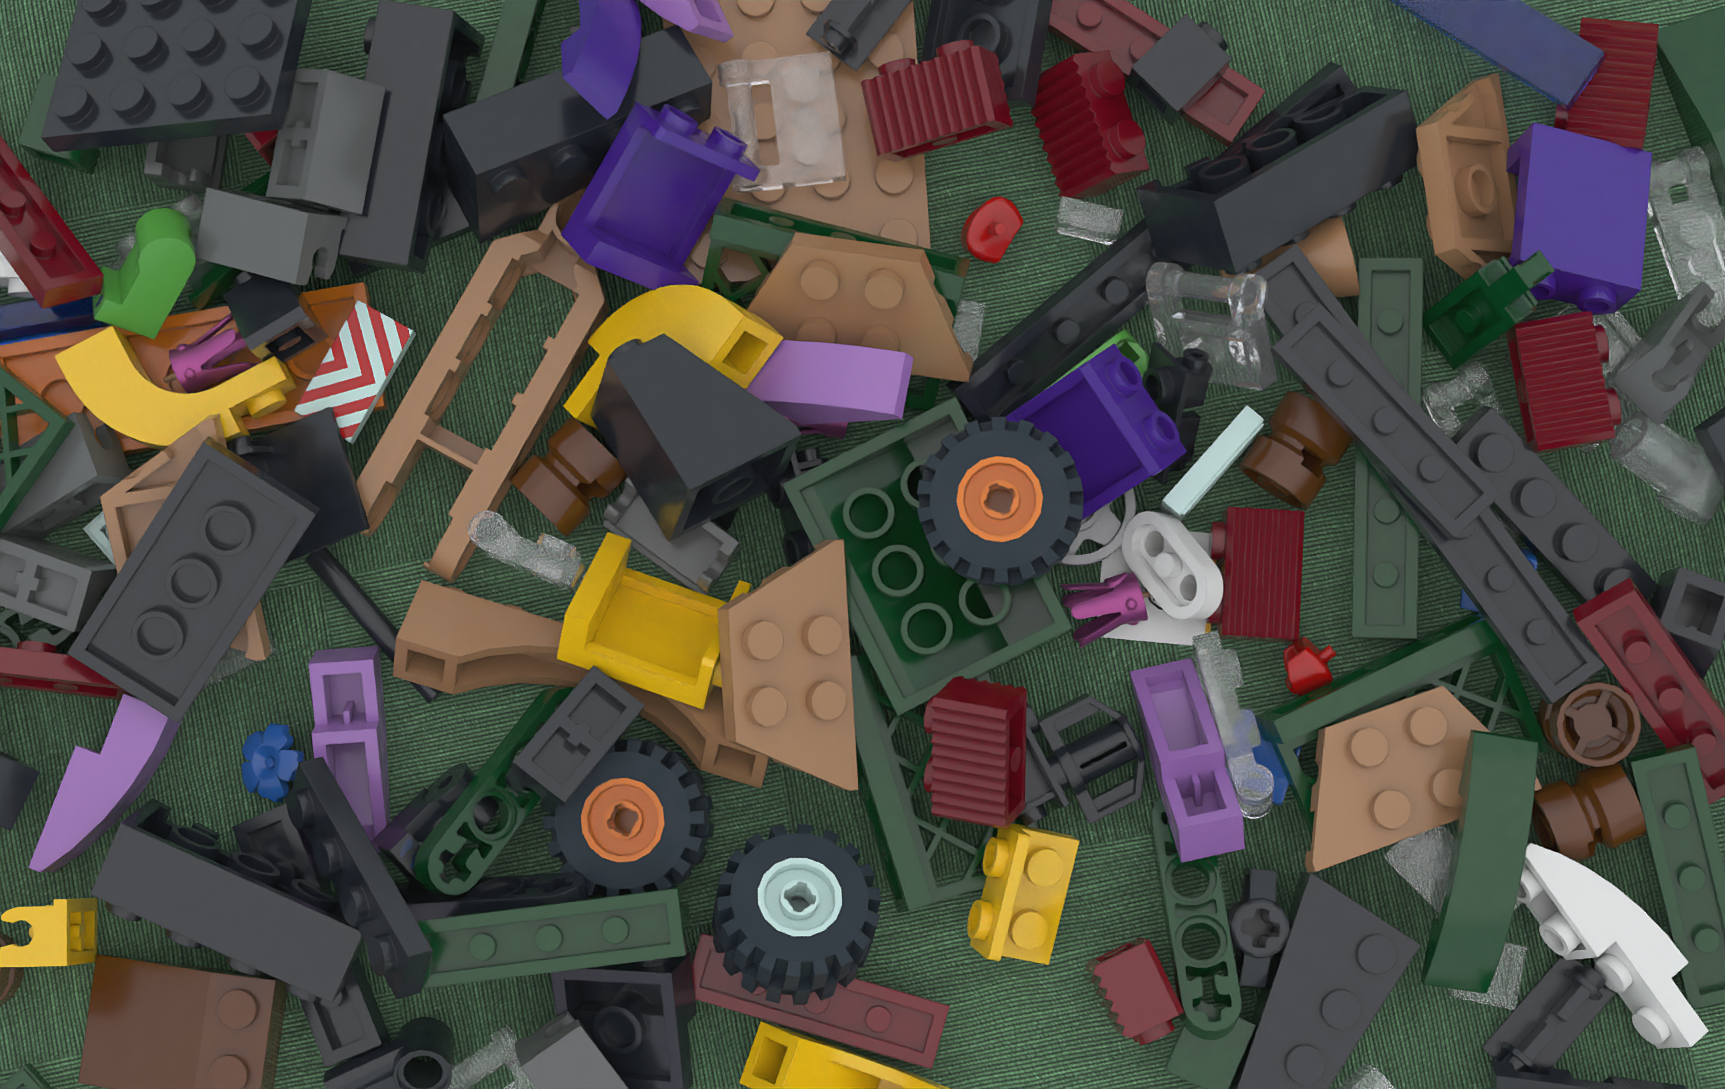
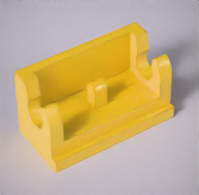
(59, 933)

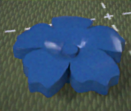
(270, 762)

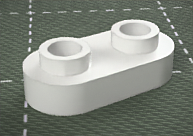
(1176, 570)

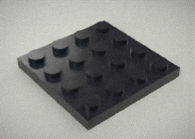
(174, 70)

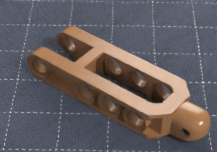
(447, 365)

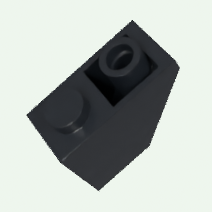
(1693, 614)

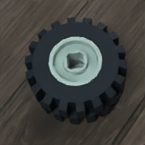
(795, 914)

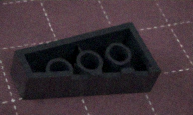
(422, 64)
(547, 142)
(1283, 182)
(227, 904)
(1321, 990)

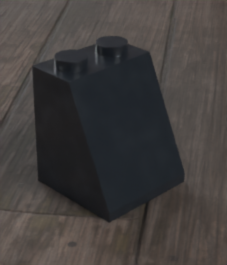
(688, 434)

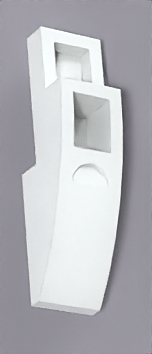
(1593, 919)

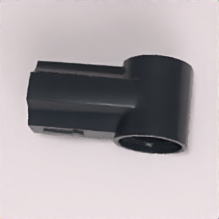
(393, 1063)

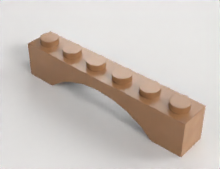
(475, 643)

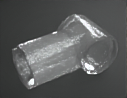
(1670, 466)

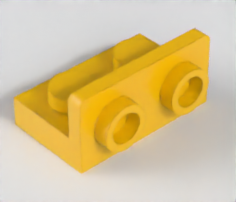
(1022, 893)

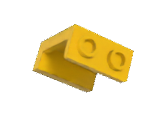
(644, 628)

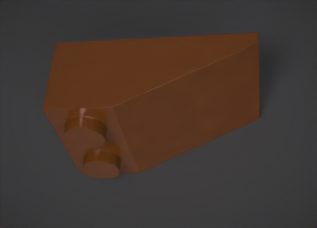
(181, 1027)

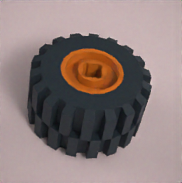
(1000, 501)
(633, 821)

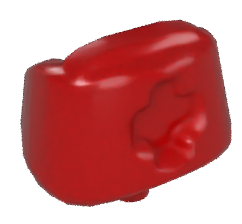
(991, 229)
(1307, 666)

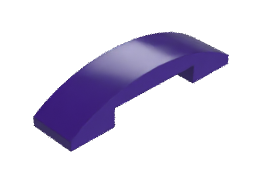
(603, 52)

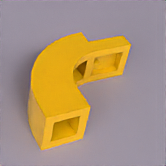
(694, 317)
(122, 395)
(799, 1061)

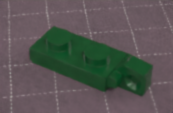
(1484, 307)

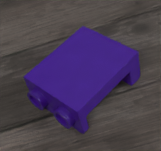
(655, 196)
(1585, 213)
(1105, 426)

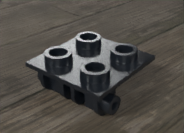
(315, 465)

